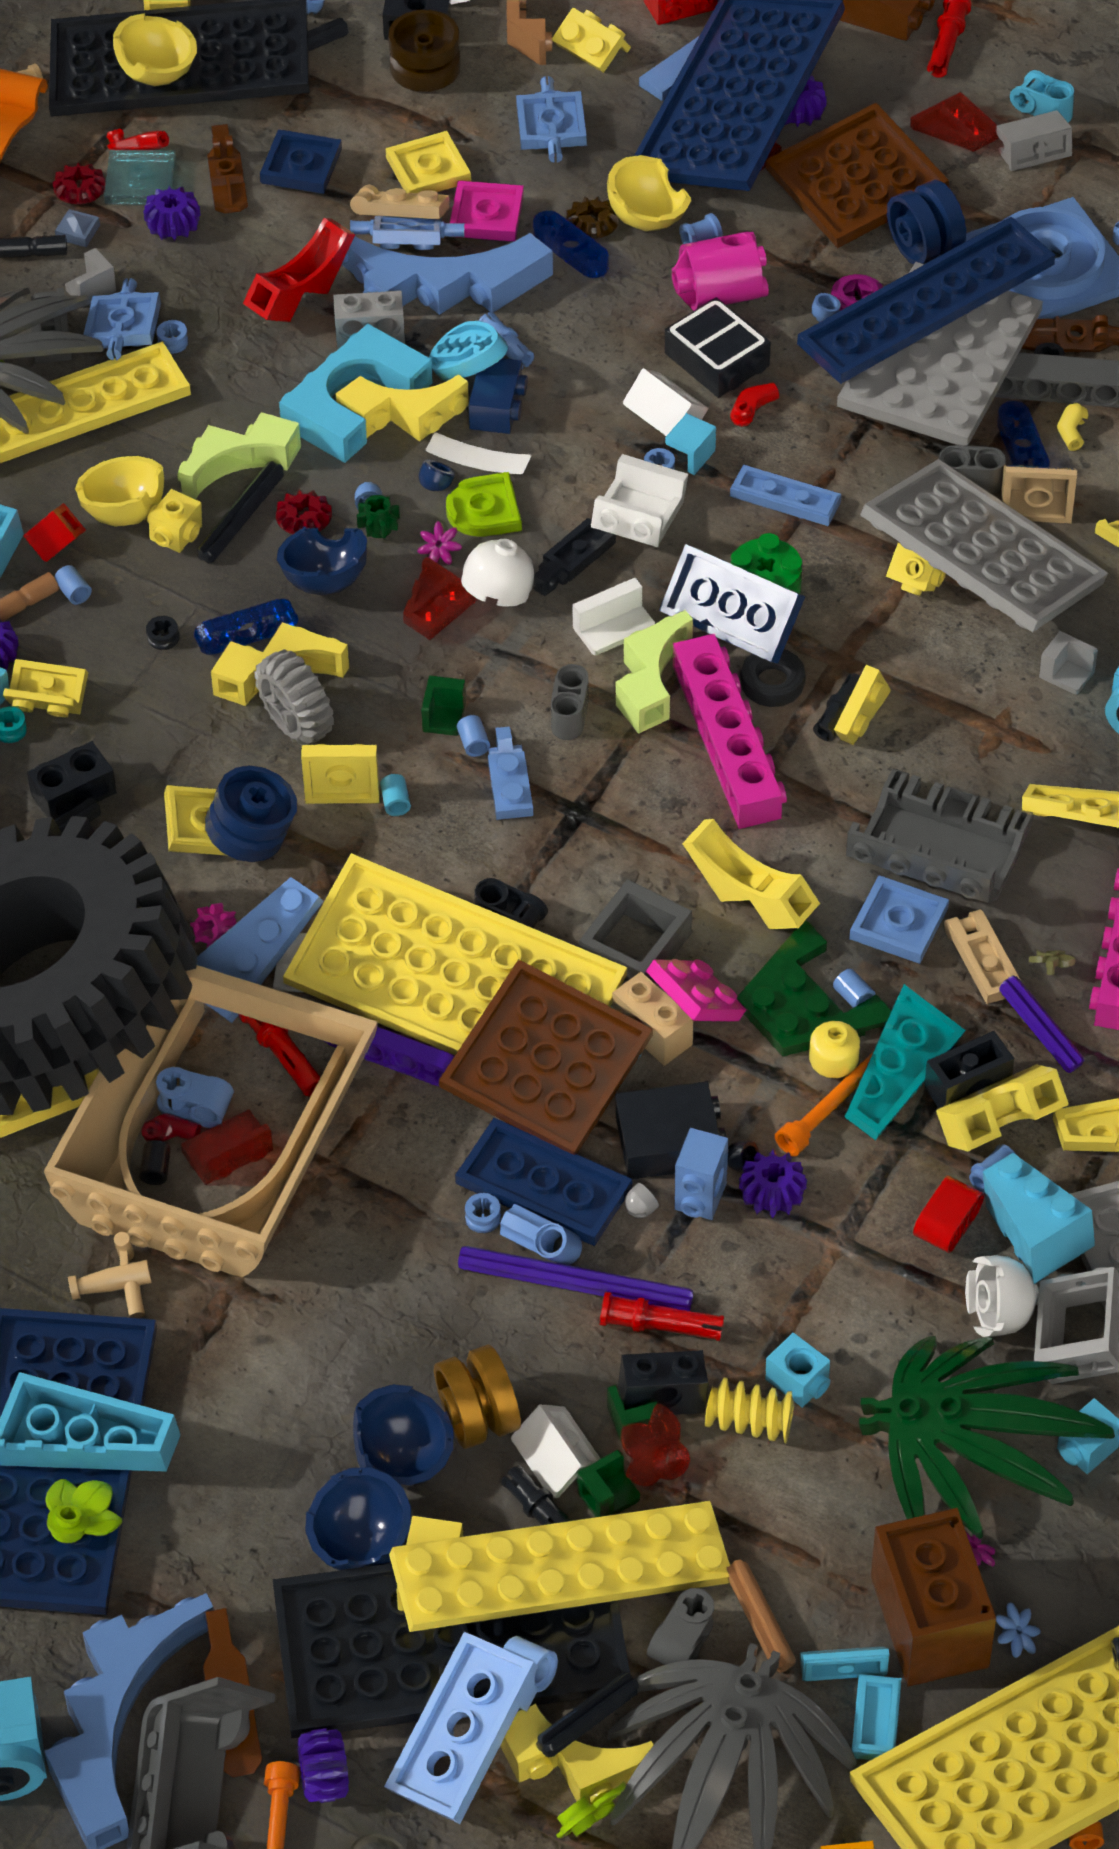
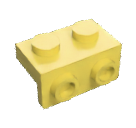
(590, 40)
(46, 687)

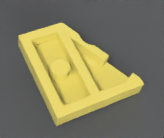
(862, 705)

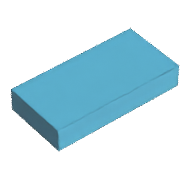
(876, 1716)

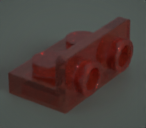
(228, 1147)

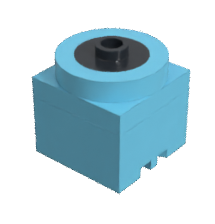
(20, 1740)

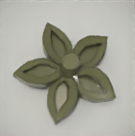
(1053, 959)

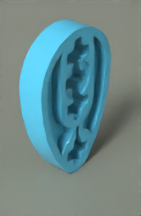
(467, 350)

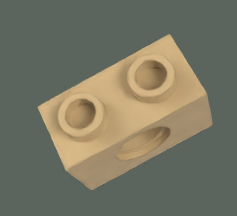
(654, 1008)

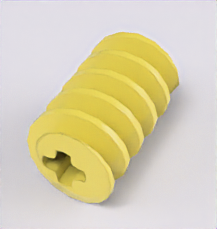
(750, 1409)

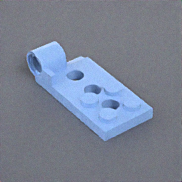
(515, 1678)

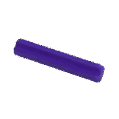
(1041, 1024)

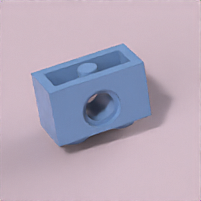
(701, 1174)

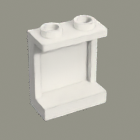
(640, 501)

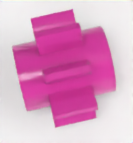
(212, 923)

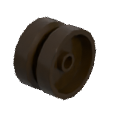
(424, 50)

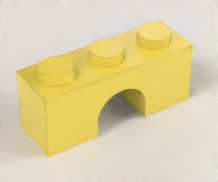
(1020, 1096)

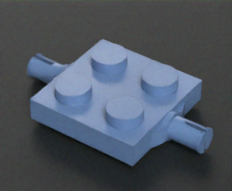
(551, 120)
(394, 231)
(123, 318)

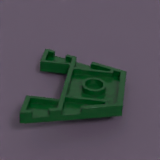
(789, 1003)

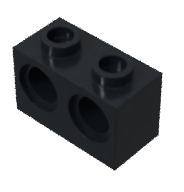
(71, 779)

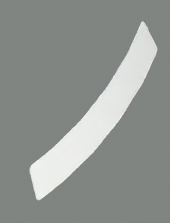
(477, 457)

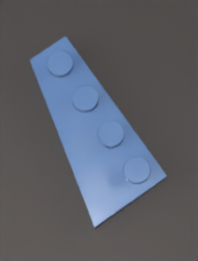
(261, 936)

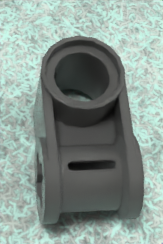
(683, 1629)

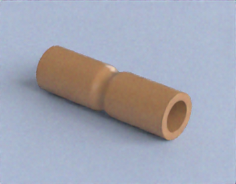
(27, 595)

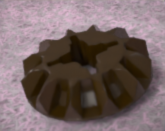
(606, 222)

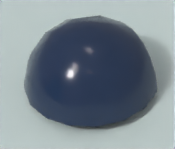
(323, 564)
(402, 1434)
(358, 1519)

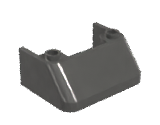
(184, 1763)

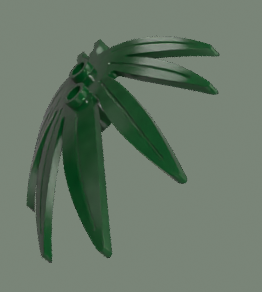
(935, 1412)

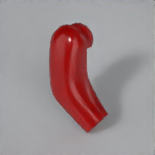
(145, 141)
(750, 401)

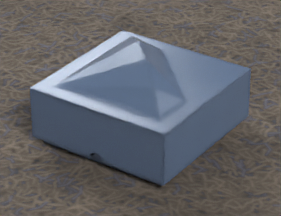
(78, 227)

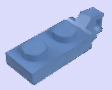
(509, 778)

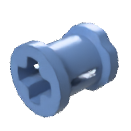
(701, 230)

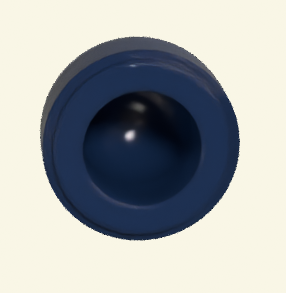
(435, 475)

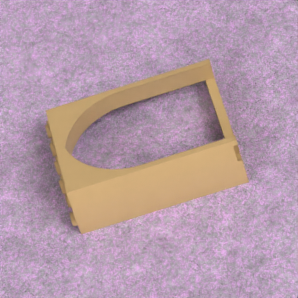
(94, 1156)

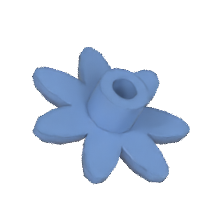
(1017, 1631)

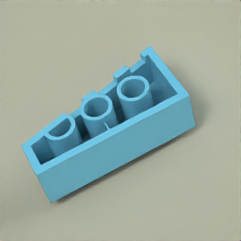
(82, 1429)

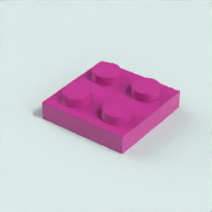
(488, 210)
(696, 990)

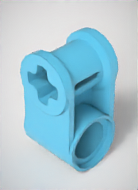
(1044, 95)

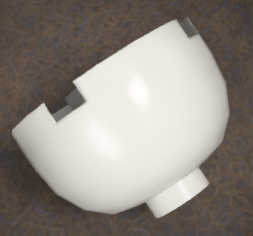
(500, 572)
(1001, 1295)

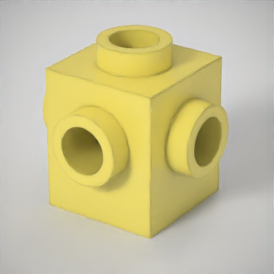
(175, 521)
(905, 569)

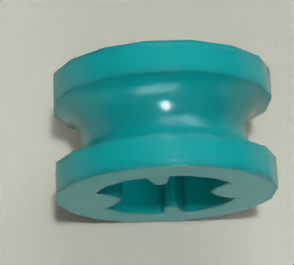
(19, 728)

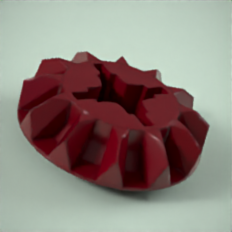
(90, 189)
(317, 516)

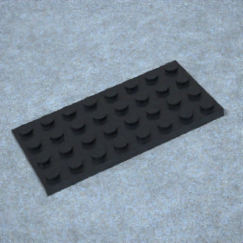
(240, 54)
(361, 1667)

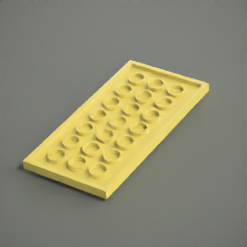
(426, 956)
(1010, 1767)

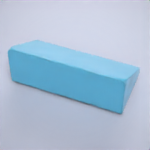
(844, 1663)

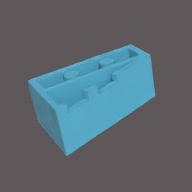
(1037, 1216)

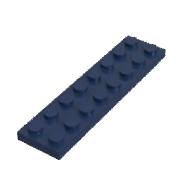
(925, 300)

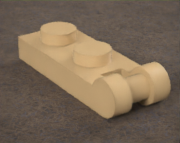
(398, 203)
(981, 953)

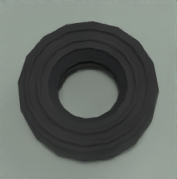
(768, 694)

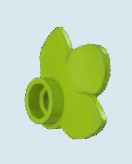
(80, 1510)
(583, 1814)

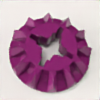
(846, 287)

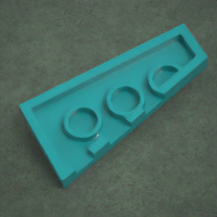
(899, 1061)

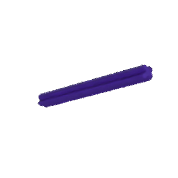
(573, 1278)

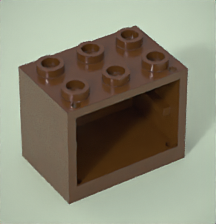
(932, 1597)

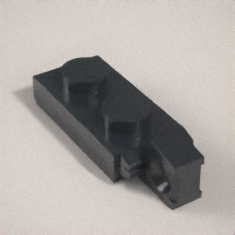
(571, 556)

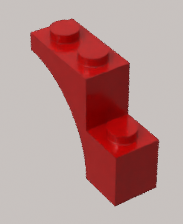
(313, 270)

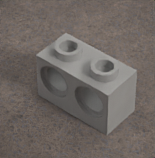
(378, 309)

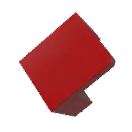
(54, 532)

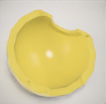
(154, 49)
(643, 195)
(121, 490)

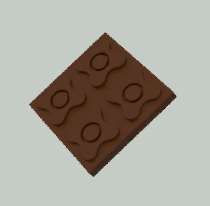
(852, 172)
(546, 1058)

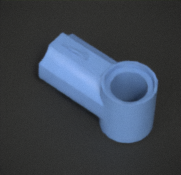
(540, 1235)

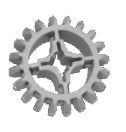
(294, 697)

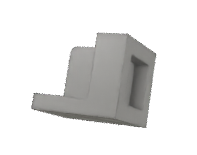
(97, 280)
(1068, 663)

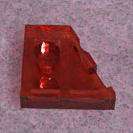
(956, 122)
(435, 600)

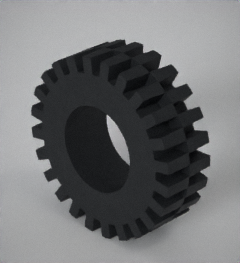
(113, 978)

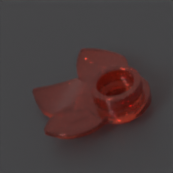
(651, 1444)

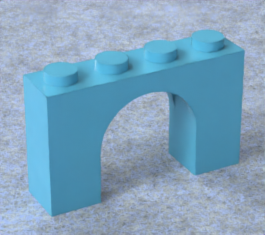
(365, 354)

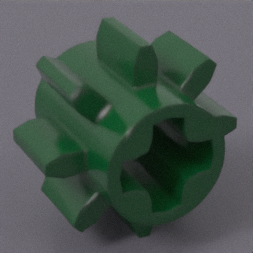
(378, 516)

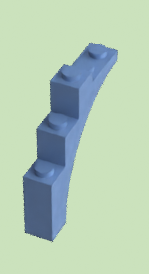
(442, 282)
(99, 1708)

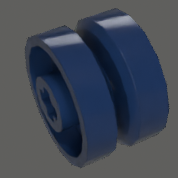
(926, 222)
(251, 813)

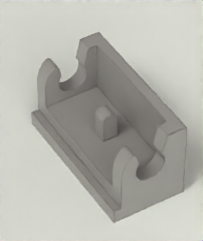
(1035, 140)

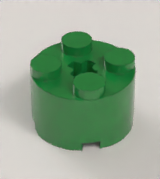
(771, 560)

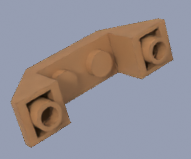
(527, 35)

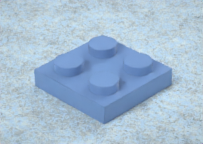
(899, 919)

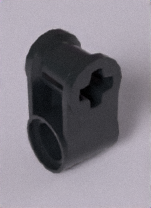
(509, 902)

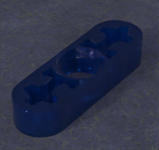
(575, 256)
(1025, 430)
(213, 634)

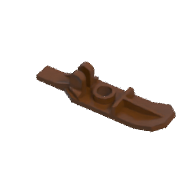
(226, 172)
(1095, 334)
(230, 1664)

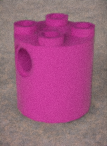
(720, 268)

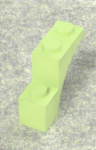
(224, 451)
(646, 653)

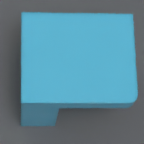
(695, 439)

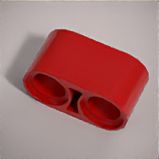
(948, 1214)

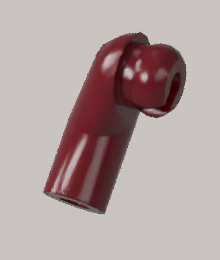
(169, 1126)

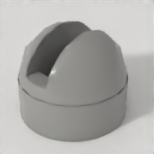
(640, 1201)

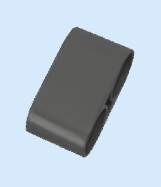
(978, 464)
(569, 701)

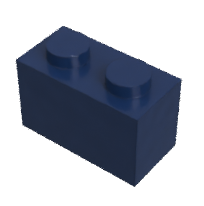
(496, 397)

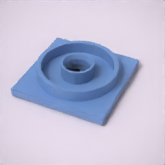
(1087, 265)

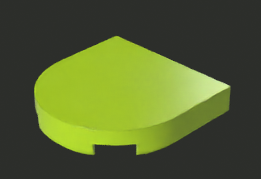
(484, 506)

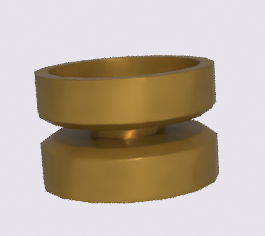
(477, 1396)

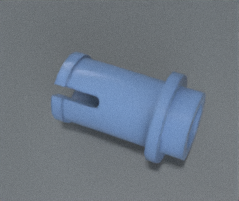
(977, 1169)

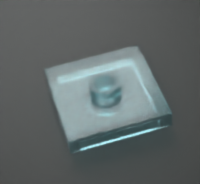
(138, 174)

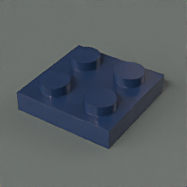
(301, 161)

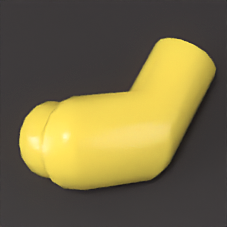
(1068, 424)

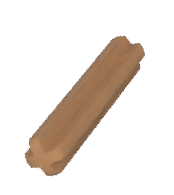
(759, 1614)

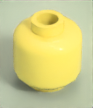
(834, 1049)

